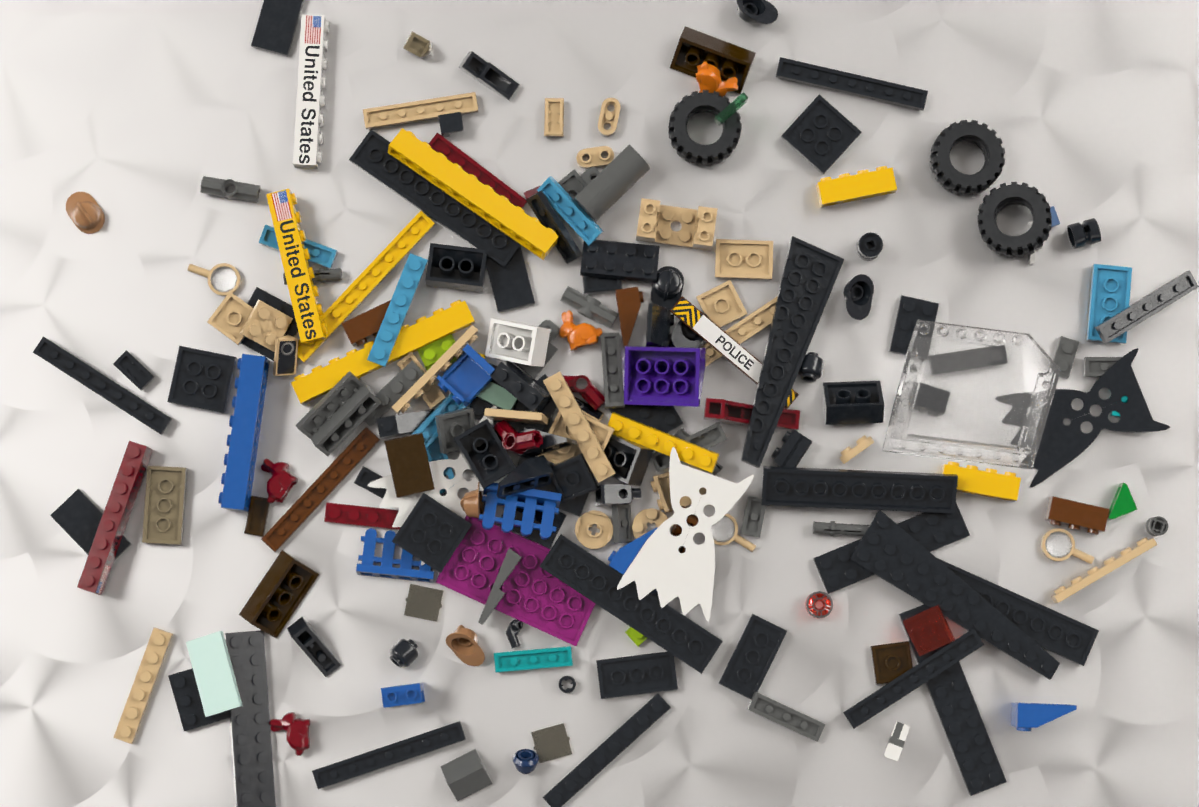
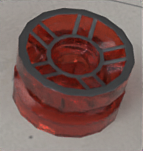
(824, 598)

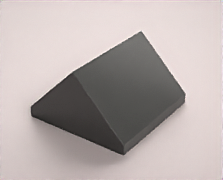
(466, 775)

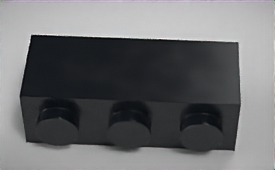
(521, 386)

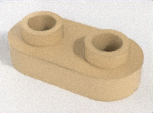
(609, 117)
(595, 158)
(849, 453)

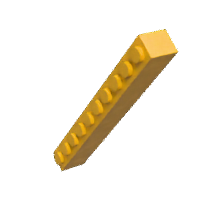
(473, 194)
(409, 340)

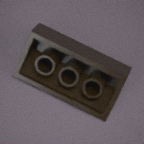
(699, 47)
(278, 594)

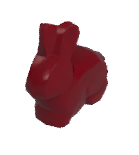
(280, 482)
(296, 731)

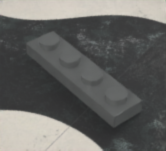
(612, 370)
(395, 390)
(786, 716)

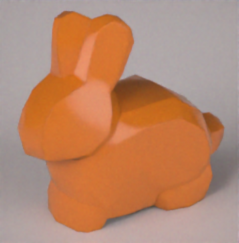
(710, 79)
(580, 334)

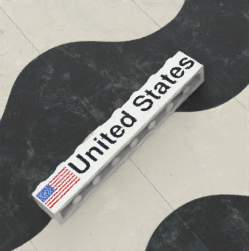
(309, 91)

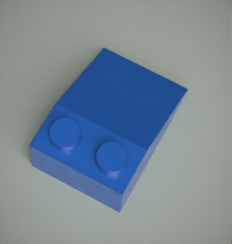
(1033, 715)

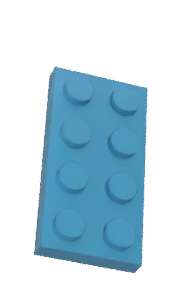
(1108, 297)

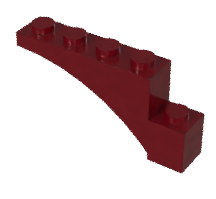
(740, 413)

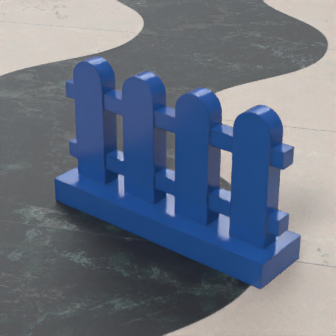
(531, 498)
(387, 560)

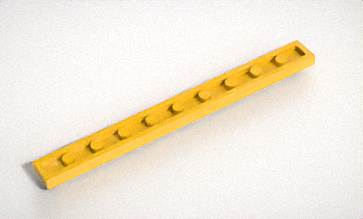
(369, 279)

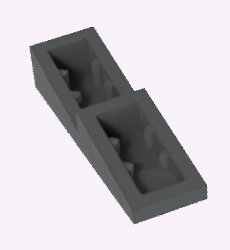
(705, 438)
(509, 563)

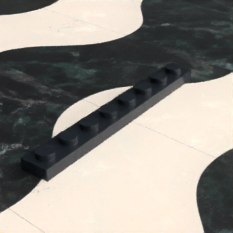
(851, 83)
(102, 385)
(913, 678)
(607, 752)
(389, 755)

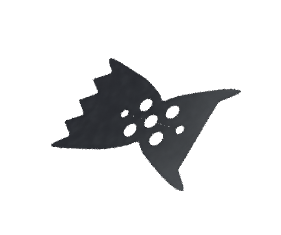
(1066, 442)

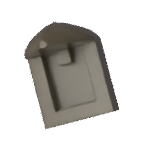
(418, 45)

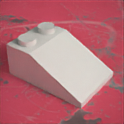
(517, 342)

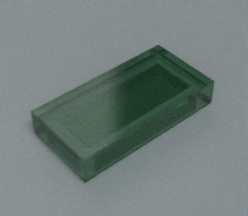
(731, 109)

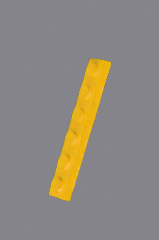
(663, 442)

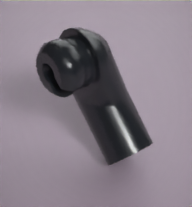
(512, 632)

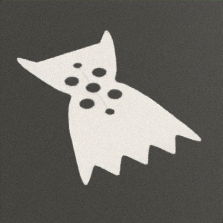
(437, 468)
(688, 573)

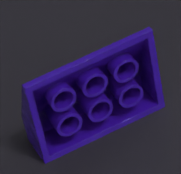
(663, 375)

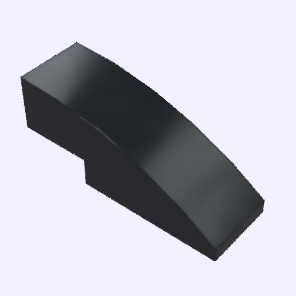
(488, 75)

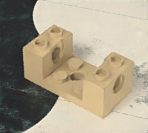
(656, 222)

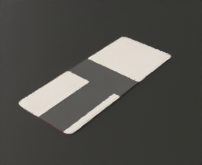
(896, 741)

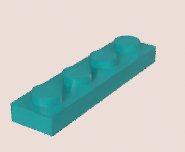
(533, 659)

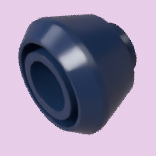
(525, 760)

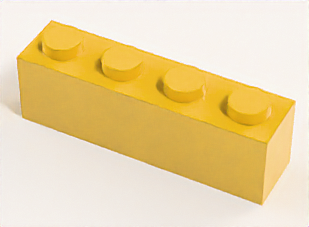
(856, 187)
(984, 483)

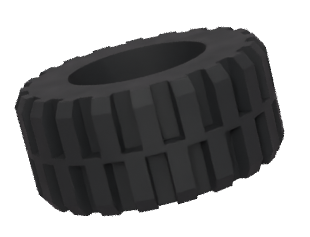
(984, 140)
(694, 151)
(1010, 195)

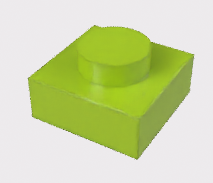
(635, 636)

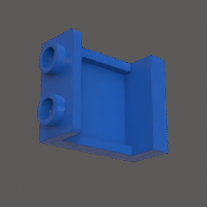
(466, 376)
(403, 695)

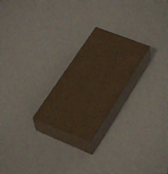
(257, 516)

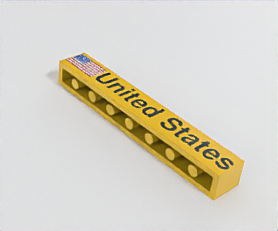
(296, 266)

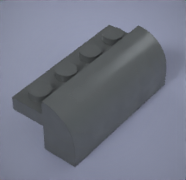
(612, 183)
(339, 413)

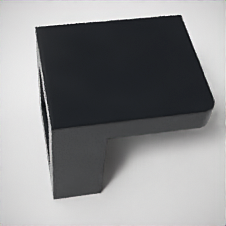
(450, 123)

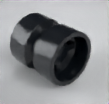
(1077, 234)
(869, 246)

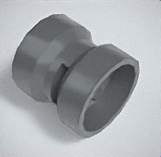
(1153, 528)

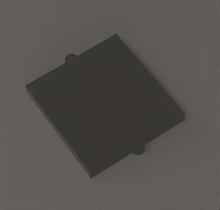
(423, 602)
(551, 743)

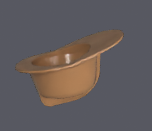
(85, 212)
(472, 503)
(465, 646)

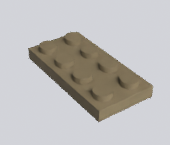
(164, 505)

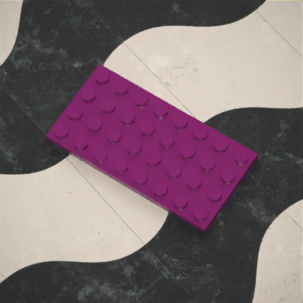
(530, 591)

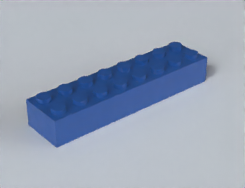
(245, 432)

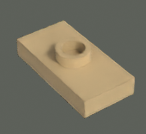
(554, 117)

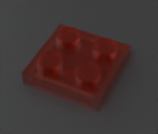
(928, 630)

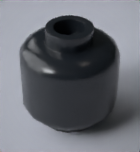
(811, 367)
(403, 653)

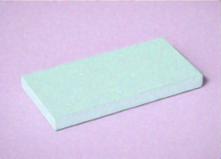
(214, 674)

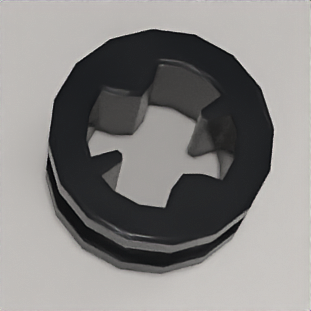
(568, 690)

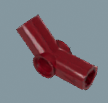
(589, 394)
(517, 442)

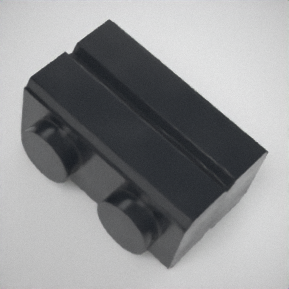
(792, 450)

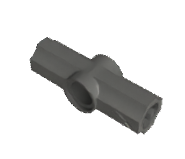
(218, 187)
(589, 307)

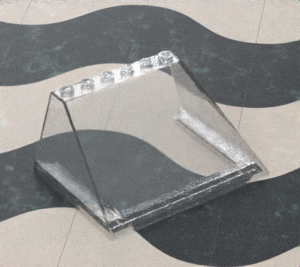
(972, 396)

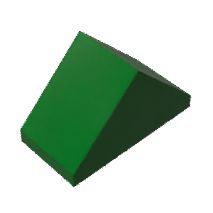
(1122, 502)

